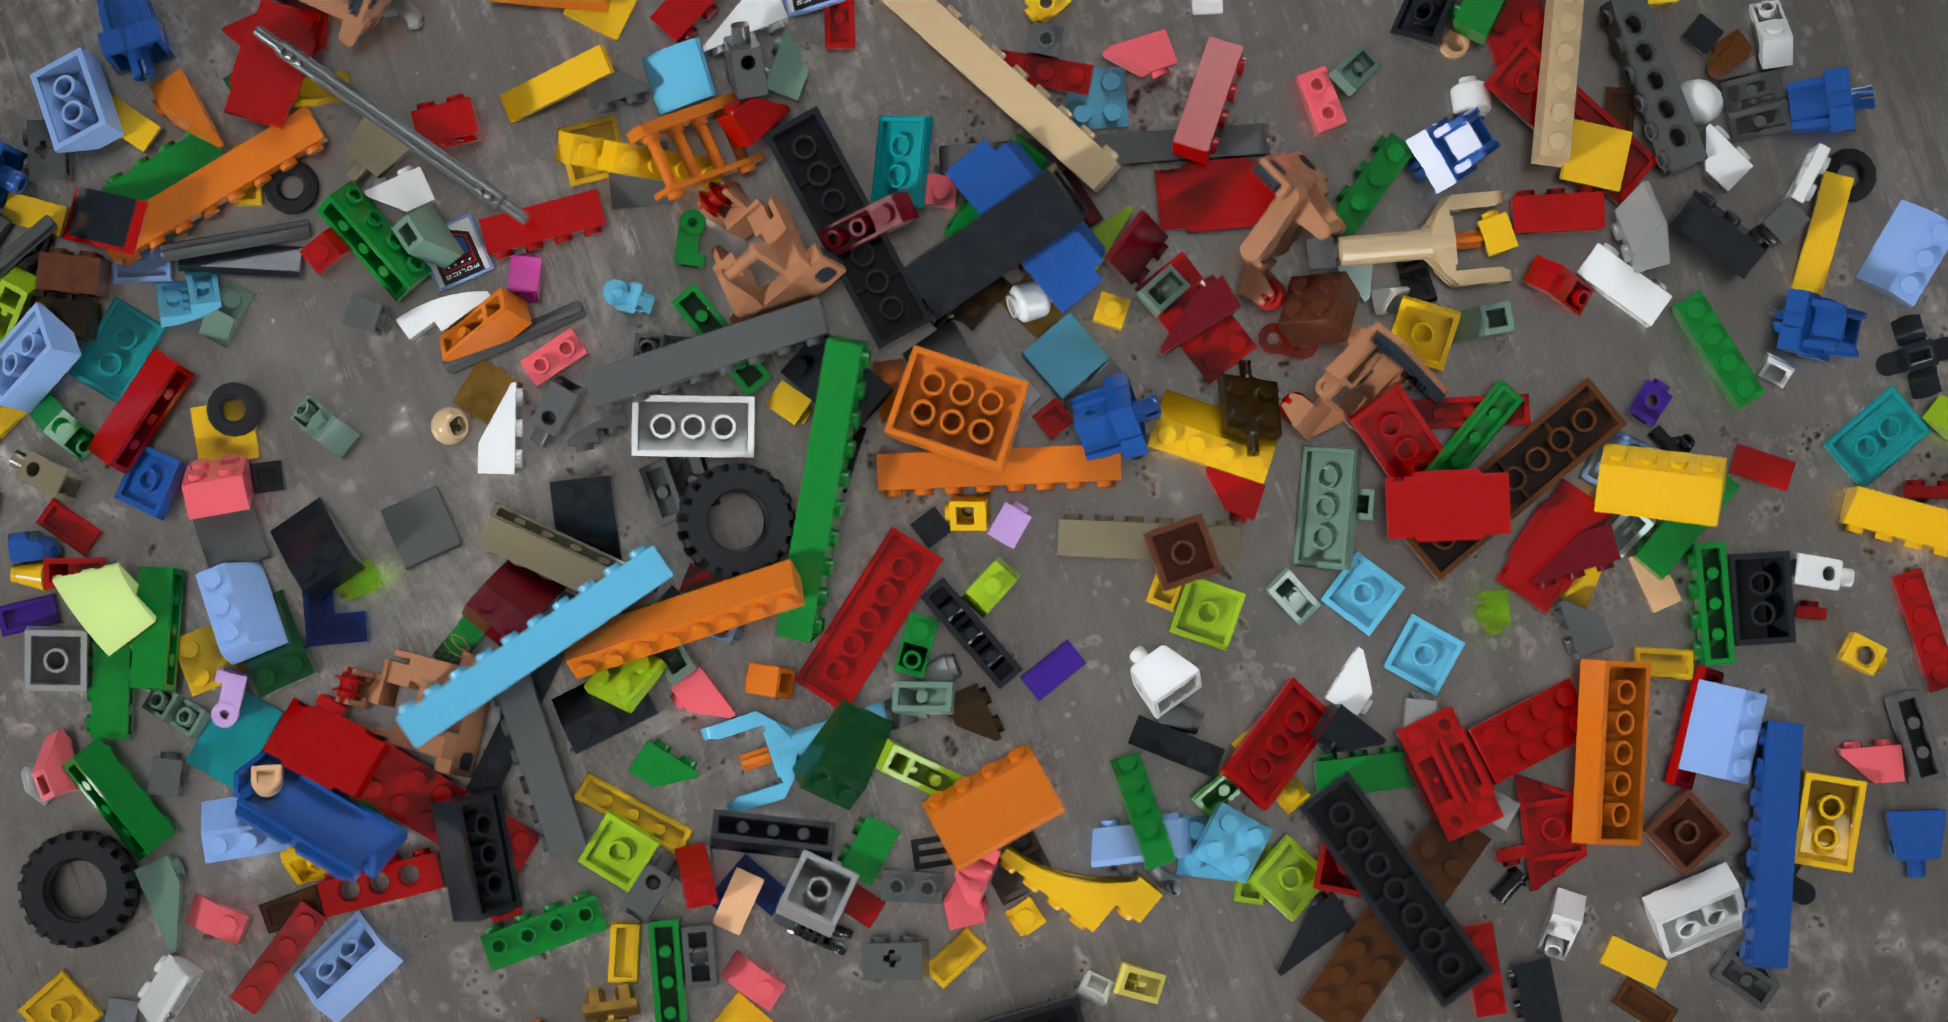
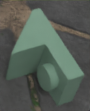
(1354, 70)
(223, 322)
(1292, 596)
(679, 663)
(923, 698)

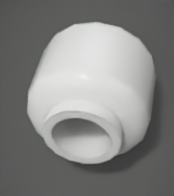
(1470, 94)
(1028, 301)

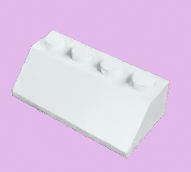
(694, 426)

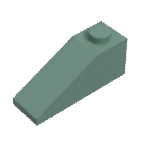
(164, 890)

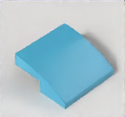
(678, 76)
(187, 299)
(1065, 356)

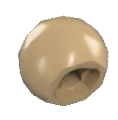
(449, 425)

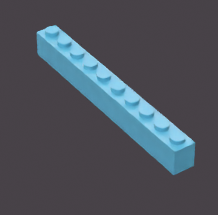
(534, 646)

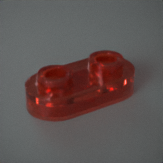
(1283, 346)

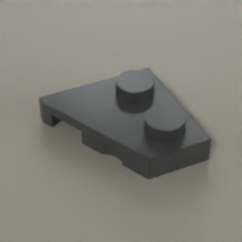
(1751, 983)

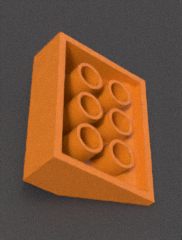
(957, 409)
(992, 806)

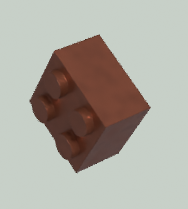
(73, 274)
(1319, 309)
(1182, 552)
(1685, 831)

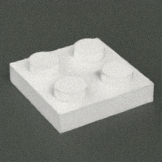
(1812, 166)

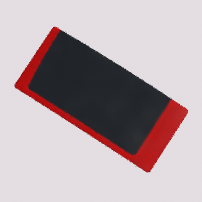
(105, 220)

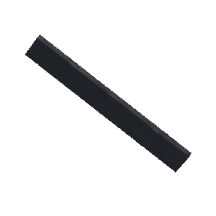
(497, 757)

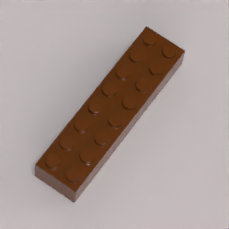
(1535, 463)
(1366, 954)

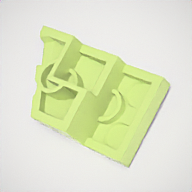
(106, 604)

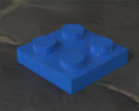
(152, 482)

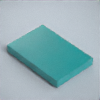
(902, 157)
(121, 349)
(1877, 437)
(225, 750)

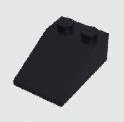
(805, 373)
(588, 512)
(316, 550)

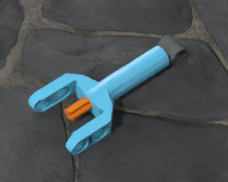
(782, 749)

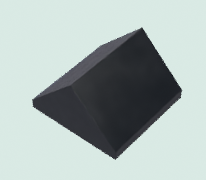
(1423, 21)

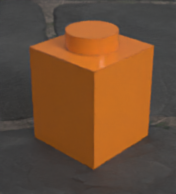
(770, 680)

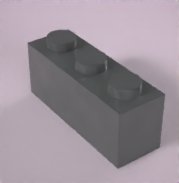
(1915, 734)

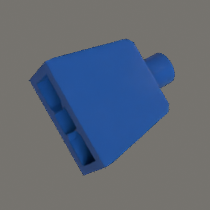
(1915, 837)

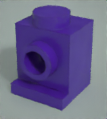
(1641, 409)

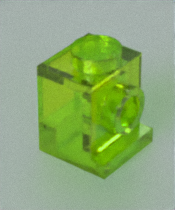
(362, 583)
(1493, 610)

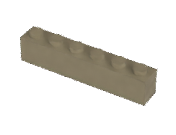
(1125, 539)
(547, 551)

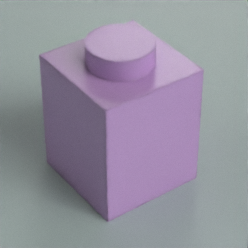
(1010, 523)

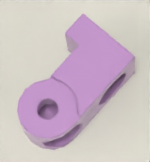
(231, 696)

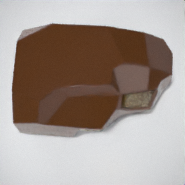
(1728, 54)

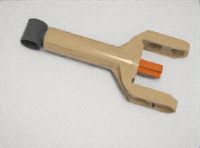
(1433, 243)

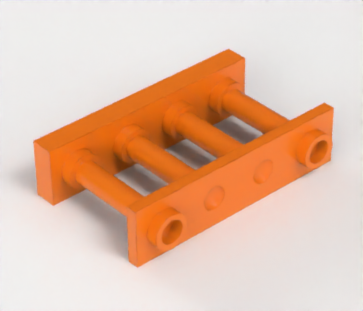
(674, 125)

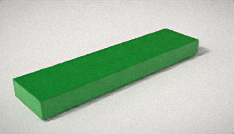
(1478, 429)

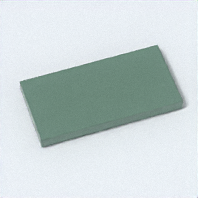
(1327, 507)

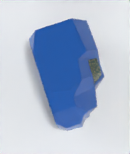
(31, 547)

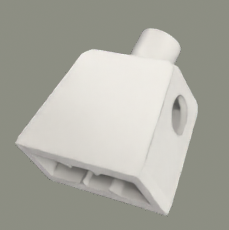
(1820, 572)
(1163, 678)

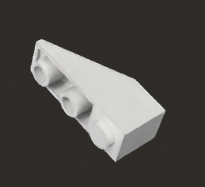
(760, 15)
(499, 444)

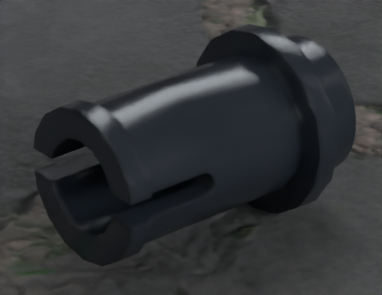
(1509, 885)

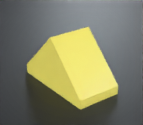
(1139, 983)

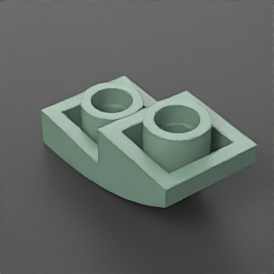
(178, 712)

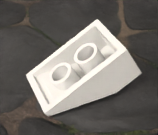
(170, 988)

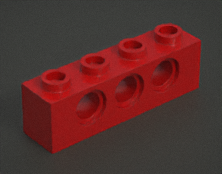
(430, 878)

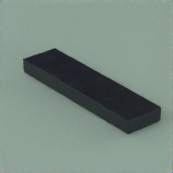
(258, 260)

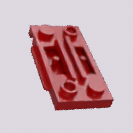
(261, 80)
(1211, 196)
(1448, 505)
(1547, 531)
(326, 748)
(1449, 774)

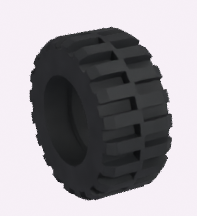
(694, 515)
(38, 893)

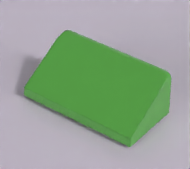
(1214, 791)

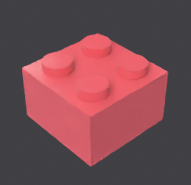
(217, 486)

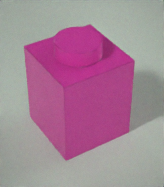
(526, 276)

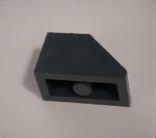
(1343, 731)

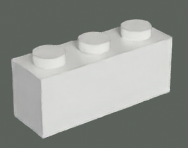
(1622, 286)

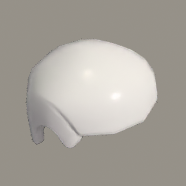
(1703, 100)

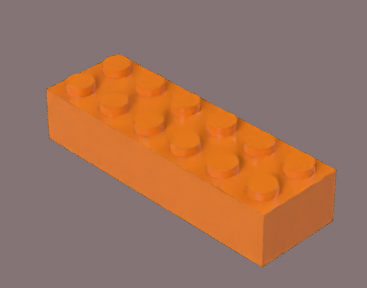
(1611, 752)

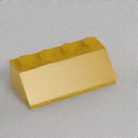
(1194, 433)
(1661, 484)
(1895, 518)

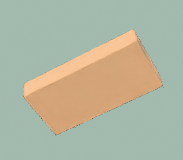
(1658, 593)
(738, 901)

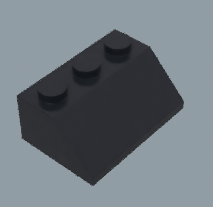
(1720, 233)
(1762, 598)
(593, 720)

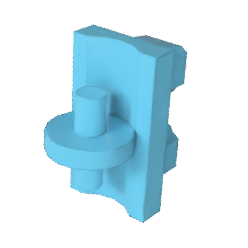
(627, 296)

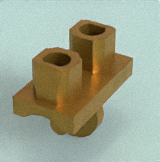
(610, 1011)

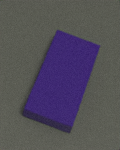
(31, 612)
(1053, 670)

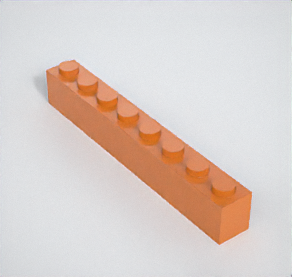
(226, 180)
(1024, 467)
(687, 618)

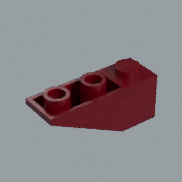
(869, 223)
(1585, 550)

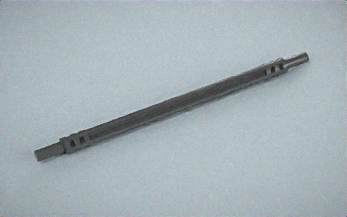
(391, 125)

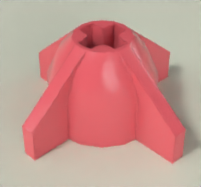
(976, 877)

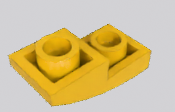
(136, 127)

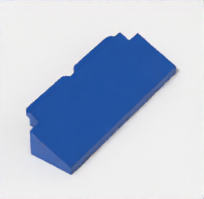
(1060, 268)
(318, 822)

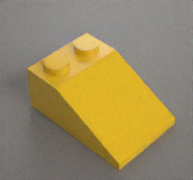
(1829, 820)

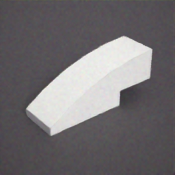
(441, 312)

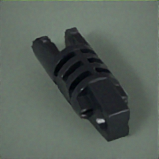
(815, 937)

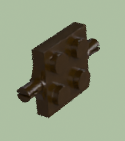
(977, 307)
(1249, 407)

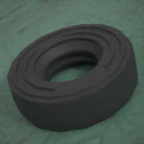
(1865, 166)
(300, 203)
(218, 399)

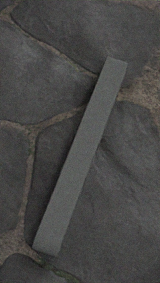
(1145, 146)

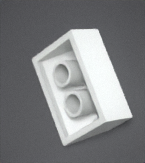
(1695, 910)

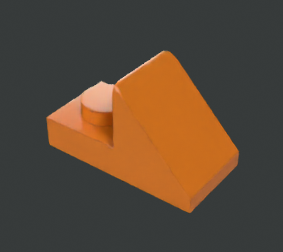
(891, 373)

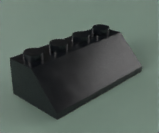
(476, 855)

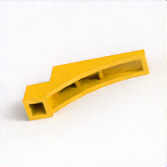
(621, 157)
(1084, 897)

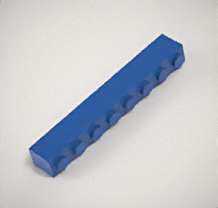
(1772, 846)

